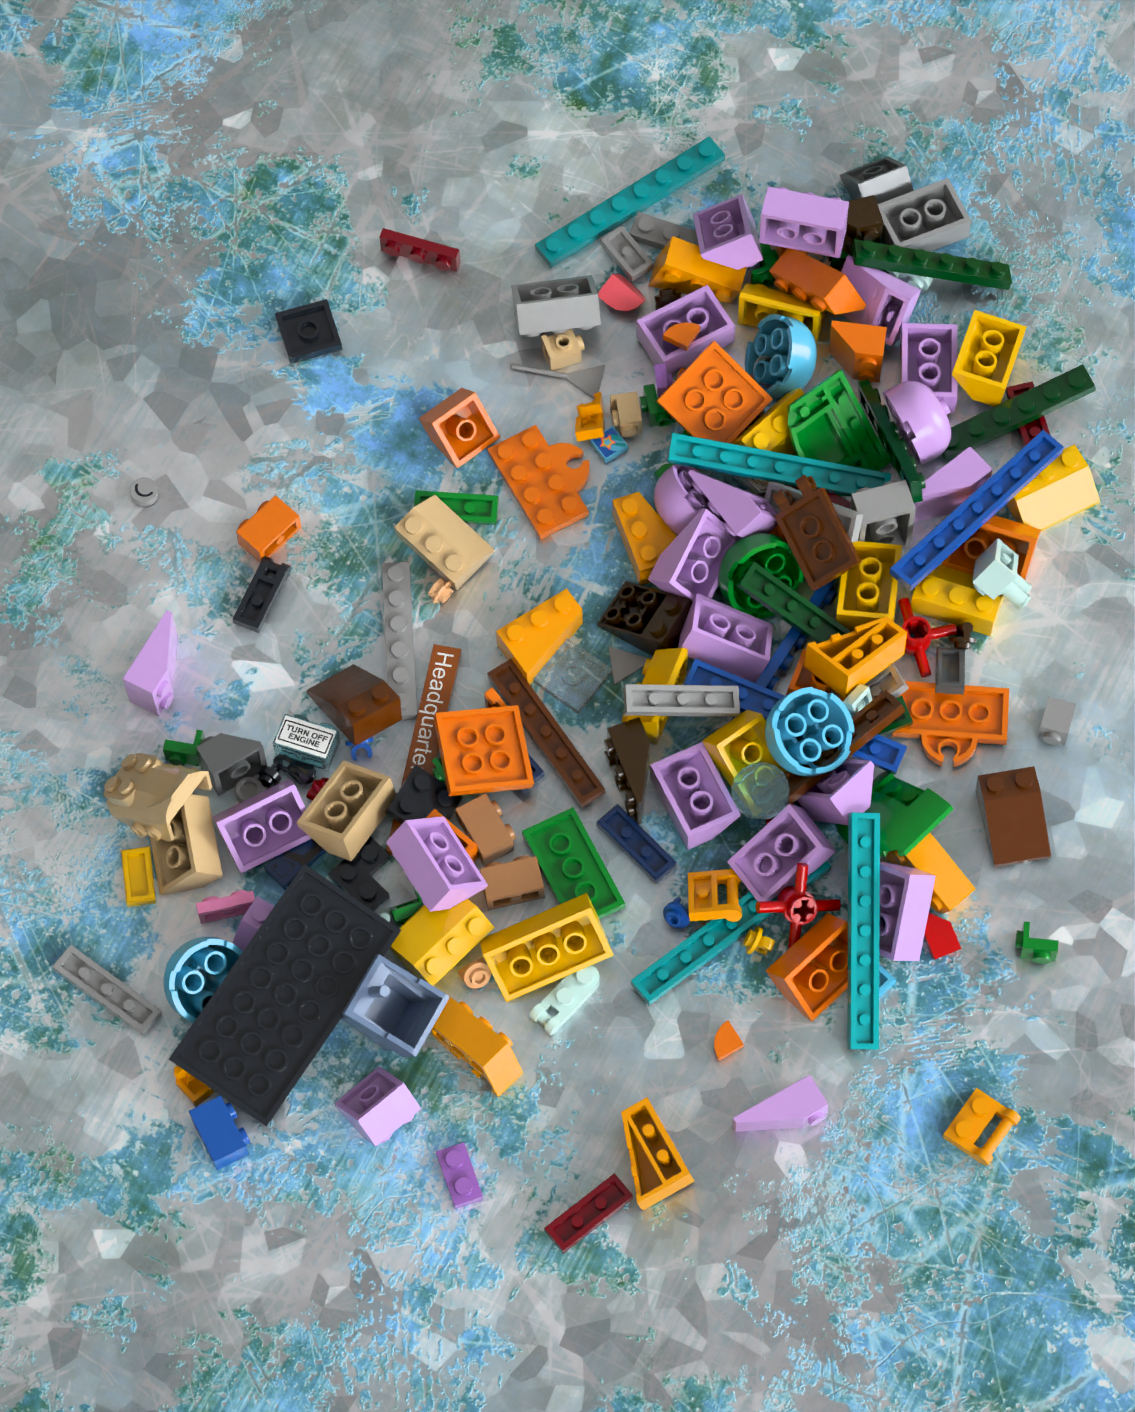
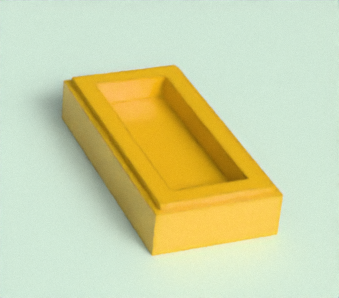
(138, 876)

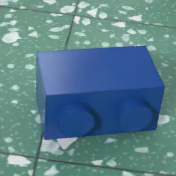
(219, 1132)

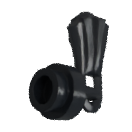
(301, 772)

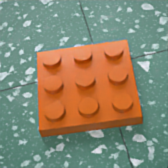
(714, 397)
(483, 750)

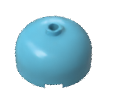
(792, 355)
(812, 718)
(185, 986)

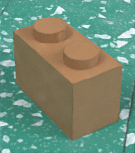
(483, 825)
(512, 882)

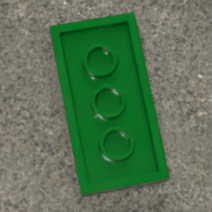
(572, 862)

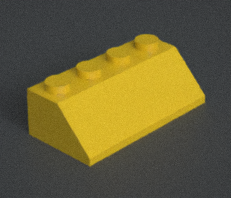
(546, 947)

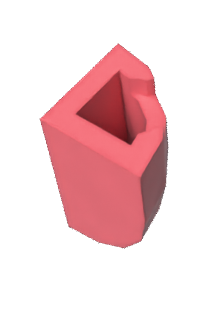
(621, 293)

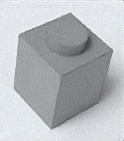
(1056, 721)

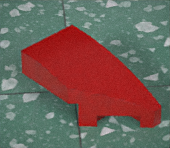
(940, 937)

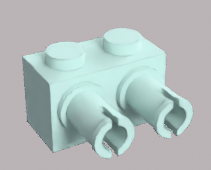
(997, 574)

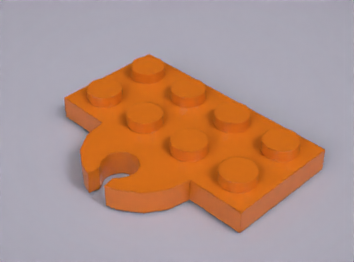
(542, 479)
(955, 719)

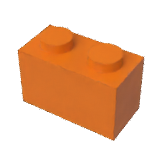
(268, 528)

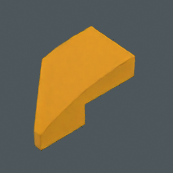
(590, 419)
(191, 1087)

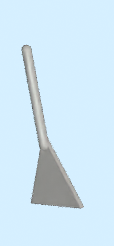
(585, 380)
(625, 663)

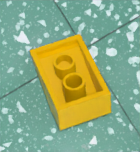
(739, 745)

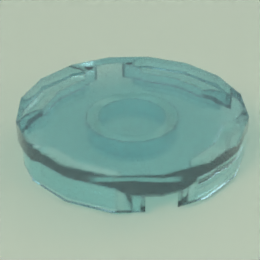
(760, 790)

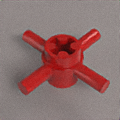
(923, 635)
(804, 903)

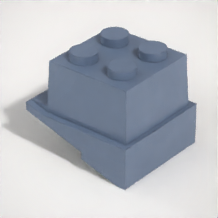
(394, 1007)

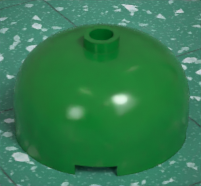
(768, 552)

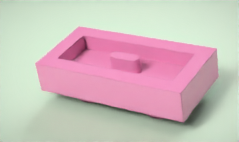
(218, 908)

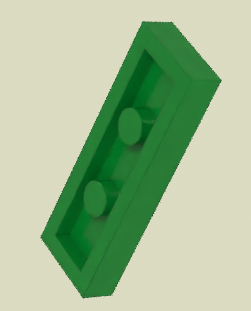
(469, 507)

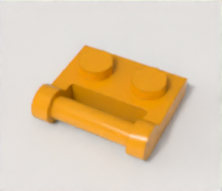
(704, 895)
(972, 1122)

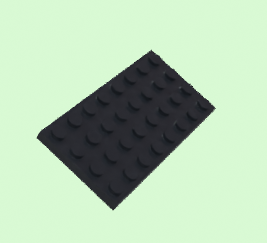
(284, 995)

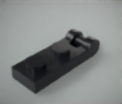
(261, 594)

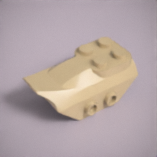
(150, 793)

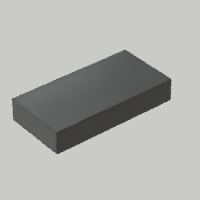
(950, 671)

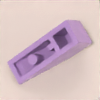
(789, 1108)

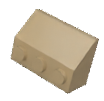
(443, 541)
(347, 809)
(193, 854)

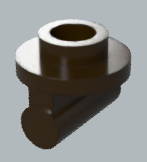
(666, 297)
(963, 638)

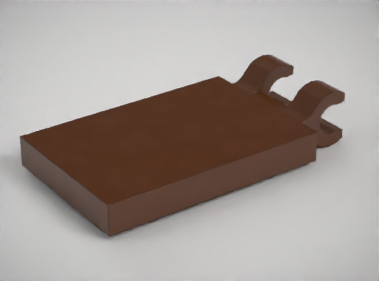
(815, 533)

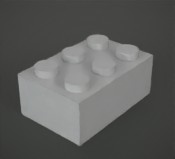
(925, 218)
(556, 305)
(887, 513)

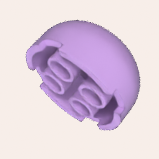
(920, 419)
(678, 499)

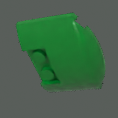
(833, 427)
(904, 811)

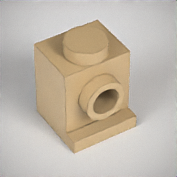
(562, 349)
(626, 413)

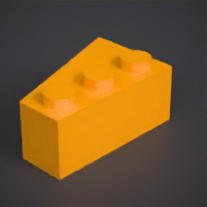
(684, 269)
(642, 533)
(540, 633)
(857, 655)
(950, 883)
(477, 1045)
(653, 1156)

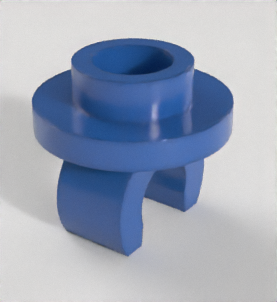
(362, 745)
(676, 914)

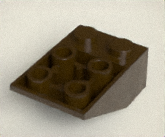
(646, 617)
(630, 755)

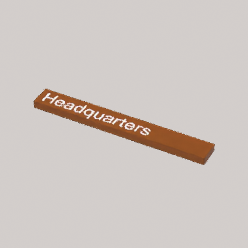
(434, 699)

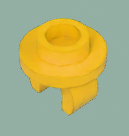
(757, 942)

